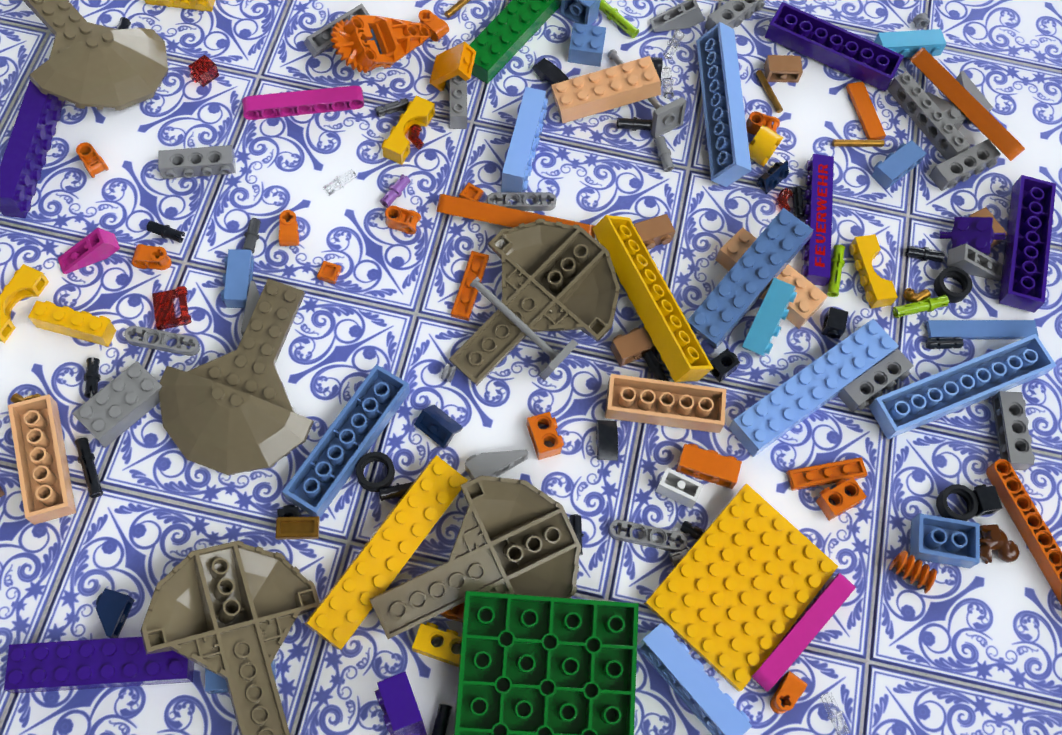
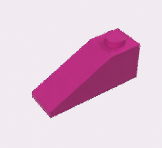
(90, 250)

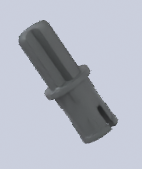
(252, 235)

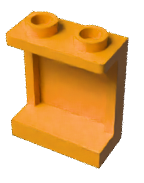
(453, 62)

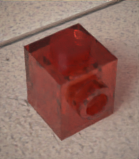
(203, 71)

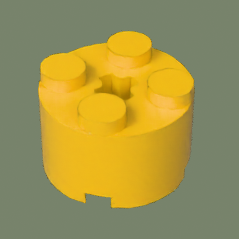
(764, 145)

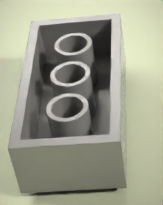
(119, 404)

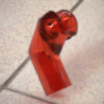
(413, 136)
(783, 197)

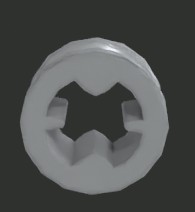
(921, 20)
(448, 372)

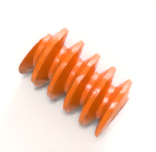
(914, 570)

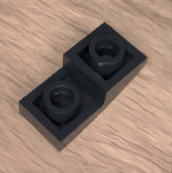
(549, 71)
(607, 440)

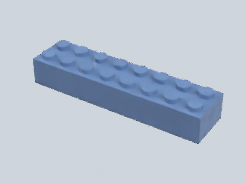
(750, 277)
(346, 442)

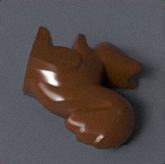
(995, 539)

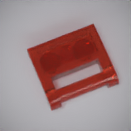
(165, 308)

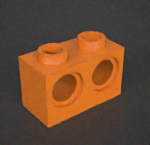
(540, 436)
(842, 500)

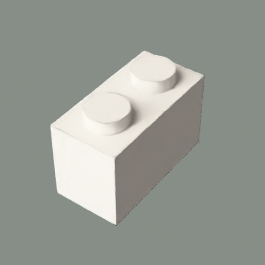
(679, 488)

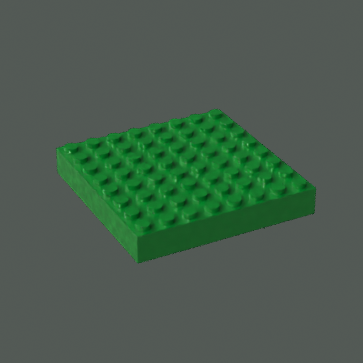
(546, 666)

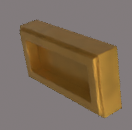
(297, 528)

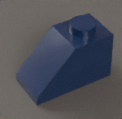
(113, 611)

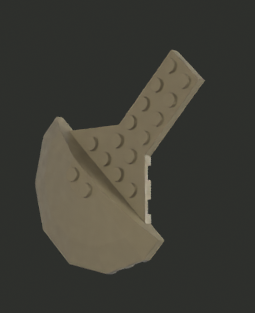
(96, 62)
(551, 281)
(236, 407)
(507, 544)
(231, 615)

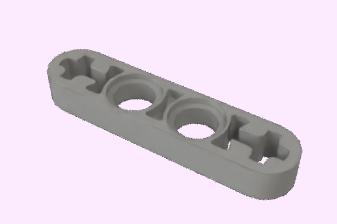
(521, 197)
(163, 338)
(647, 539)

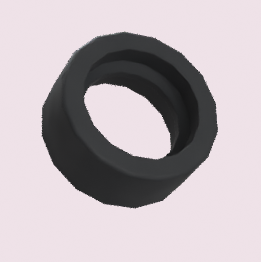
(957, 274)
(371, 457)
(963, 491)

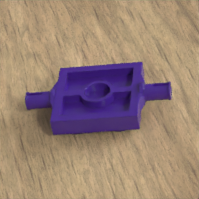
(973, 231)

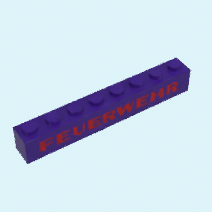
(818, 217)

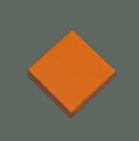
(471, 192)
(329, 272)

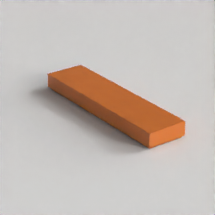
(865, 111)
(466, 294)
(826, 473)

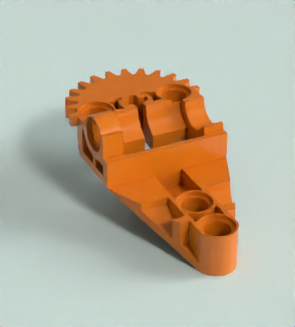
(393, 35)

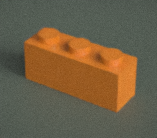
(709, 466)

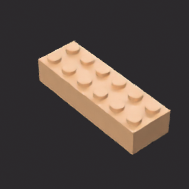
(606, 89)
(808, 297)
(665, 403)
(41, 459)

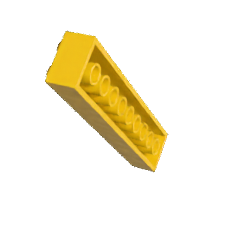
(652, 300)
(386, 553)

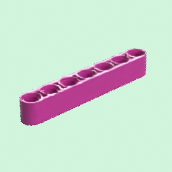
(302, 102)
(803, 632)

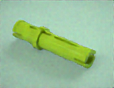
(615, 16)
(836, 268)
(927, 304)

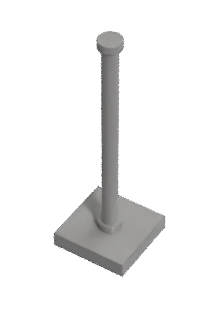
(664, 117)
(555, 357)

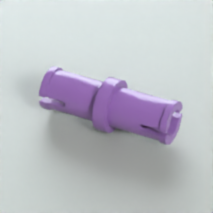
(395, 191)

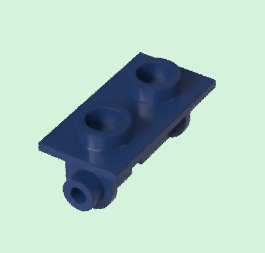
(778, 172)

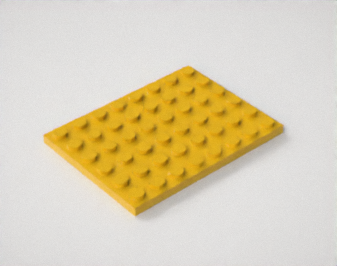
(741, 587)

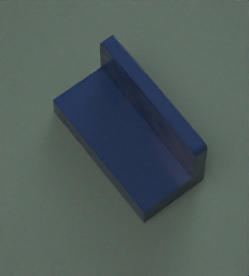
(437, 425)

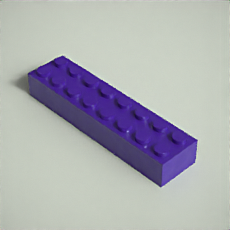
(834, 46)
(27, 150)
(1027, 244)
(91, 665)
(399, 706)

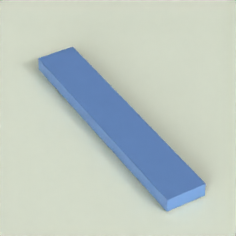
(981, 329)

